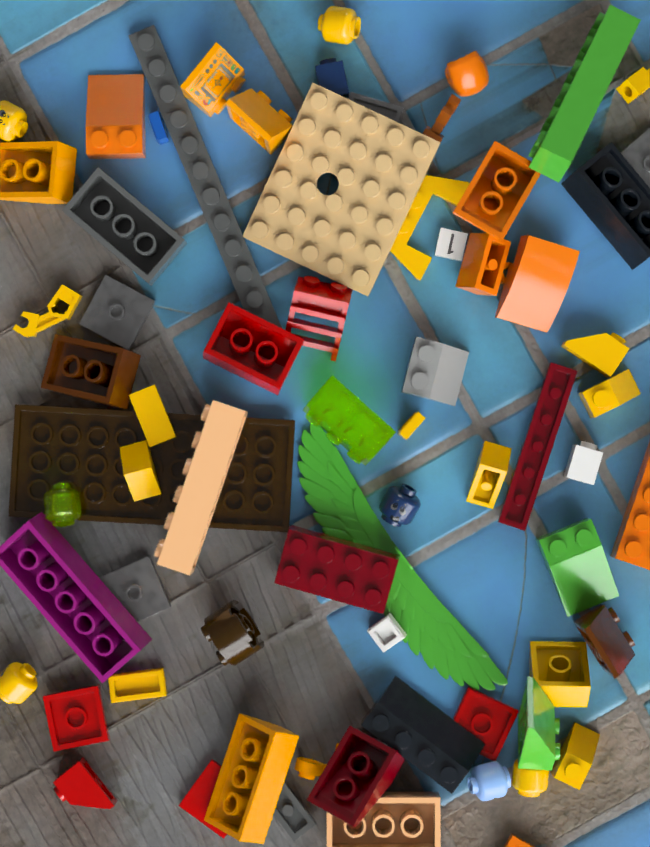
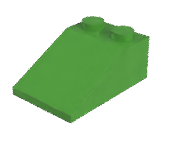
(578, 566)
(537, 729)

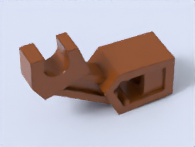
(442, 119)

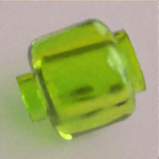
(62, 505)

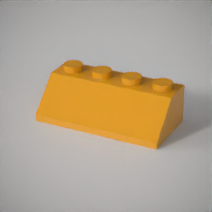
(251, 779)

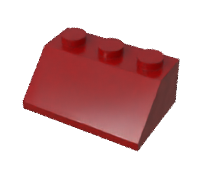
(253, 348)

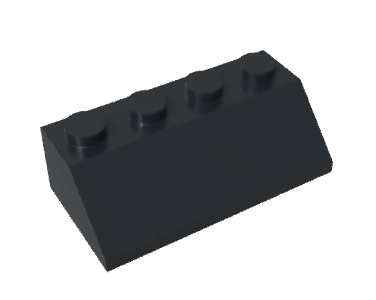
(615, 202)
(423, 734)

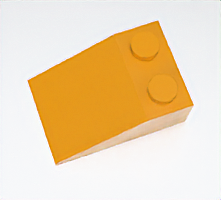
(259, 119)
(37, 172)

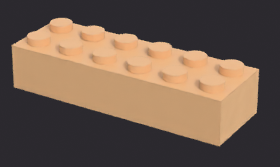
(202, 487)

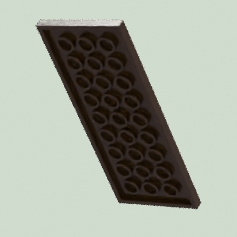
(84, 452)

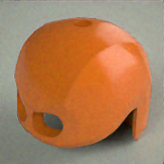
(467, 74)

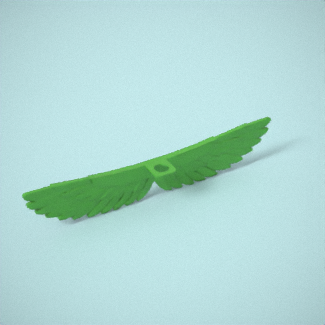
(413, 605)

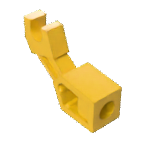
(635, 85)
(41, 322)

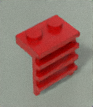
(321, 301)

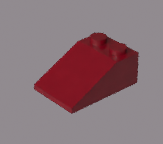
(355, 777)

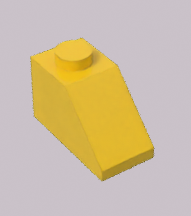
(599, 351)
(609, 394)
(489, 474)
(576, 756)

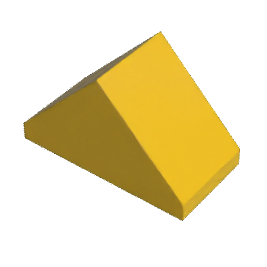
(139, 470)

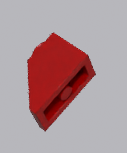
(83, 787)

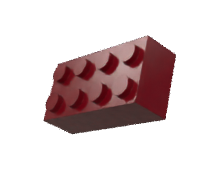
(337, 569)

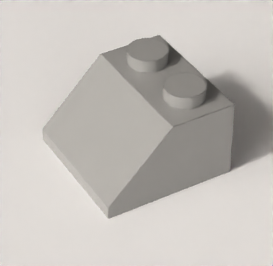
(435, 371)

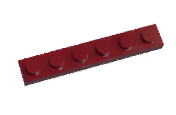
(537, 446)

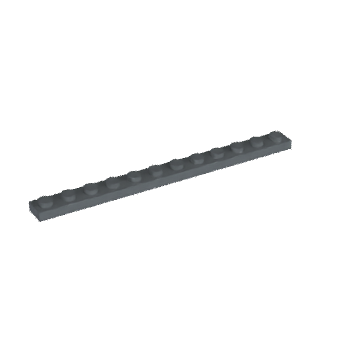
(202, 174)

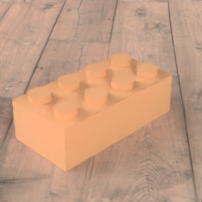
(393, 821)

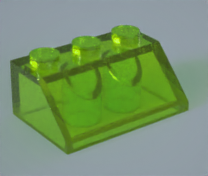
(348, 421)

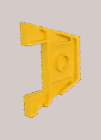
(445, 188)

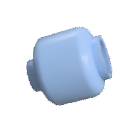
(489, 781)

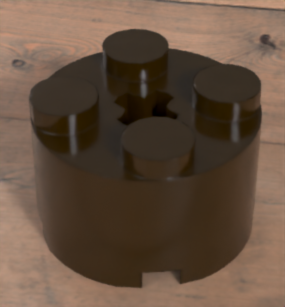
(232, 633)

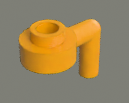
(309, 768)

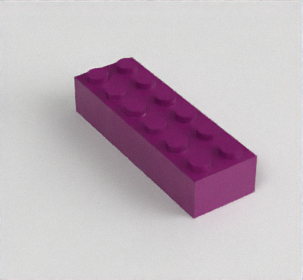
(72, 597)

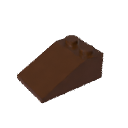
(91, 371)
(606, 640)

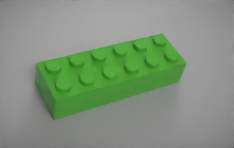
(582, 93)

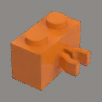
(483, 264)

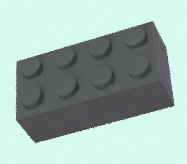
(124, 226)

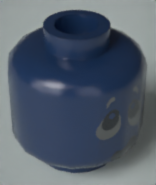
(399, 505)

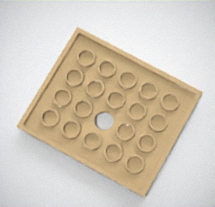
(378, 178)

